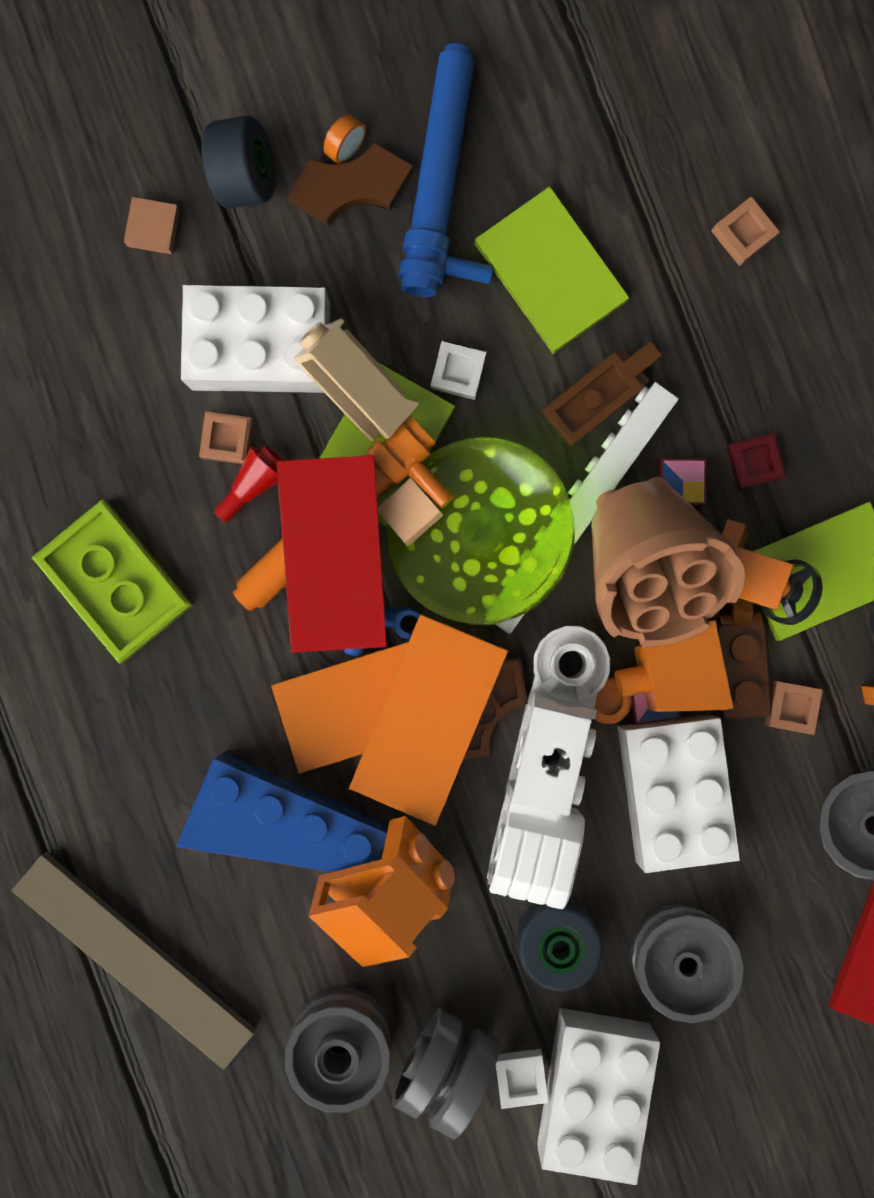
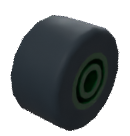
(238, 162)
(555, 929)

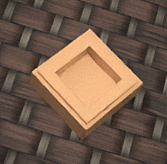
(409, 512)

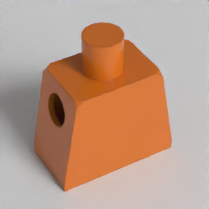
(679, 675)

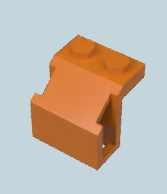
(387, 900)

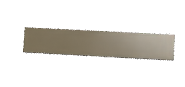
(134, 960)

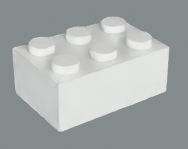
(248, 337)
(678, 793)
(598, 1096)

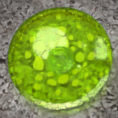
(499, 536)

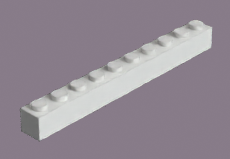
(616, 459)

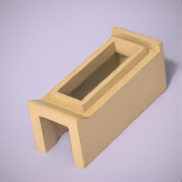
(353, 380)

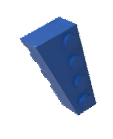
(277, 821)

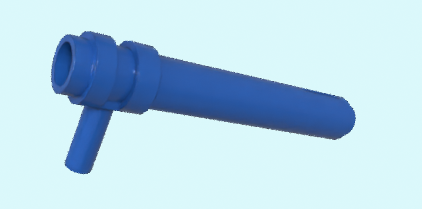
(427, 240)

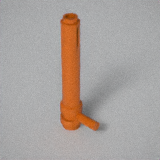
(394, 461)

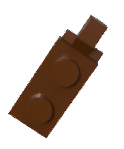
(600, 393)
(745, 660)

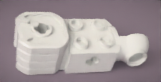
(537, 827)

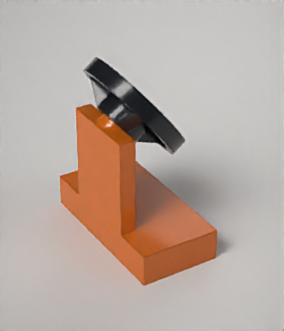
(770, 580)

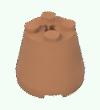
(659, 565)

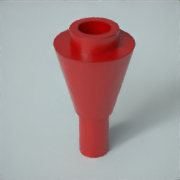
(254, 477)

